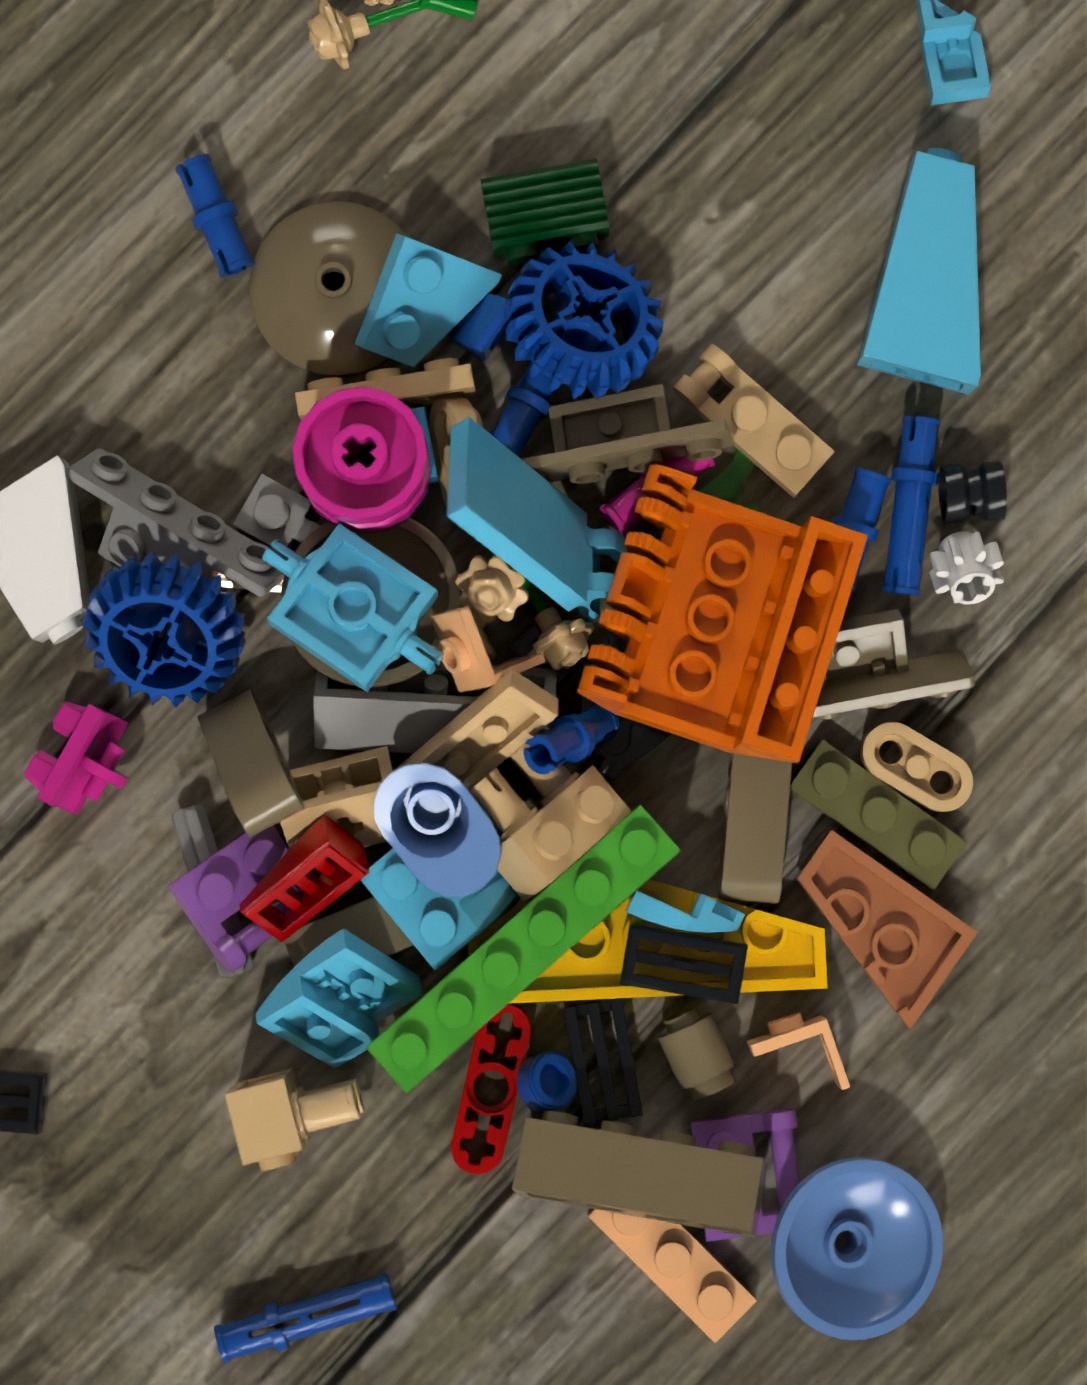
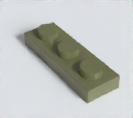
(877, 815)

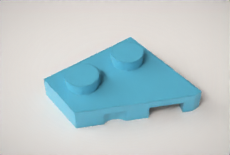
(420, 300)

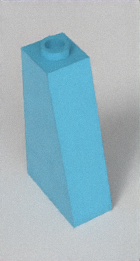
(928, 286)

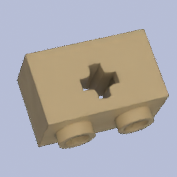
(342, 791)

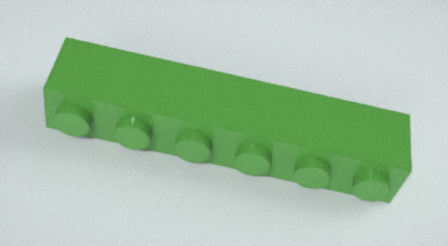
(523, 948)

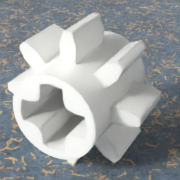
(966, 567)

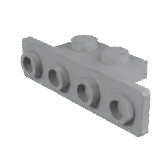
(156, 519)

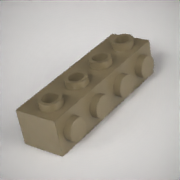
(641, 1175)

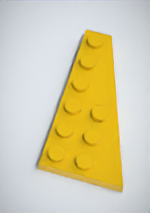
(778, 957)

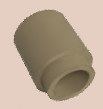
(697, 1053)

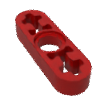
(496, 1134)

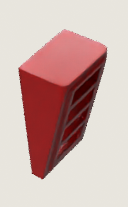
(324, 847)

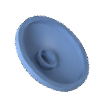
(888, 1257)

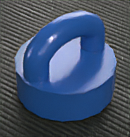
(547, 1081)

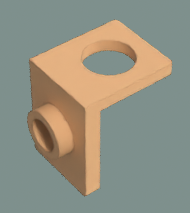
(466, 654)
(792, 1030)

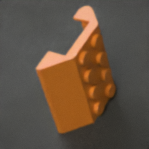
(723, 620)

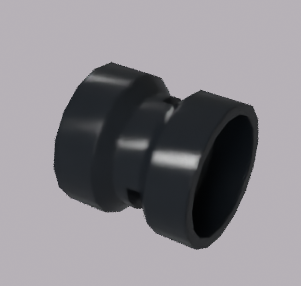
(972, 492)

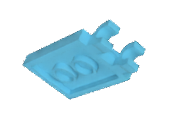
(527, 521)

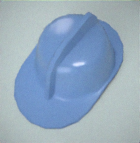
(437, 829)

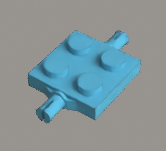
(352, 607)

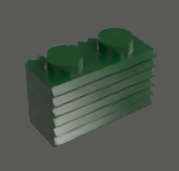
(545, 210)

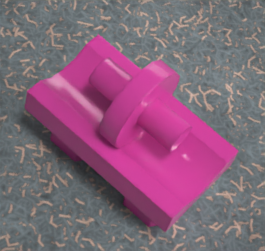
(86, 760)

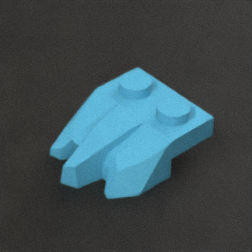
(431, 921)

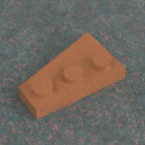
(886, 924)

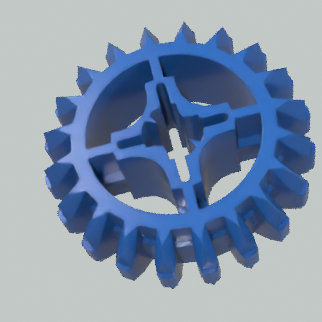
(581, 341)
(136, 605)

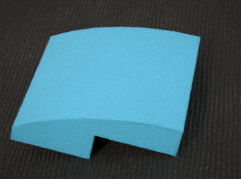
(337, 998)

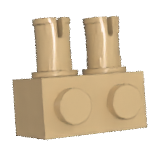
(547, 840)
(277, 1116)

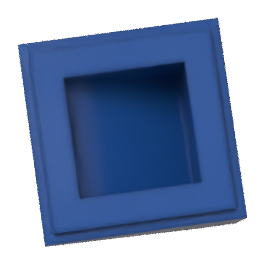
(481, 327)

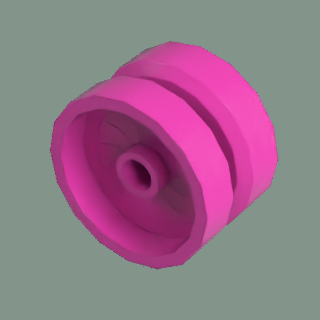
(356, 425)

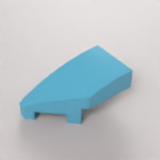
(951, 54)
(704, 916)

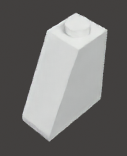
(44, 553)

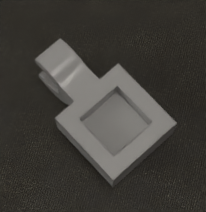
(276, 514)

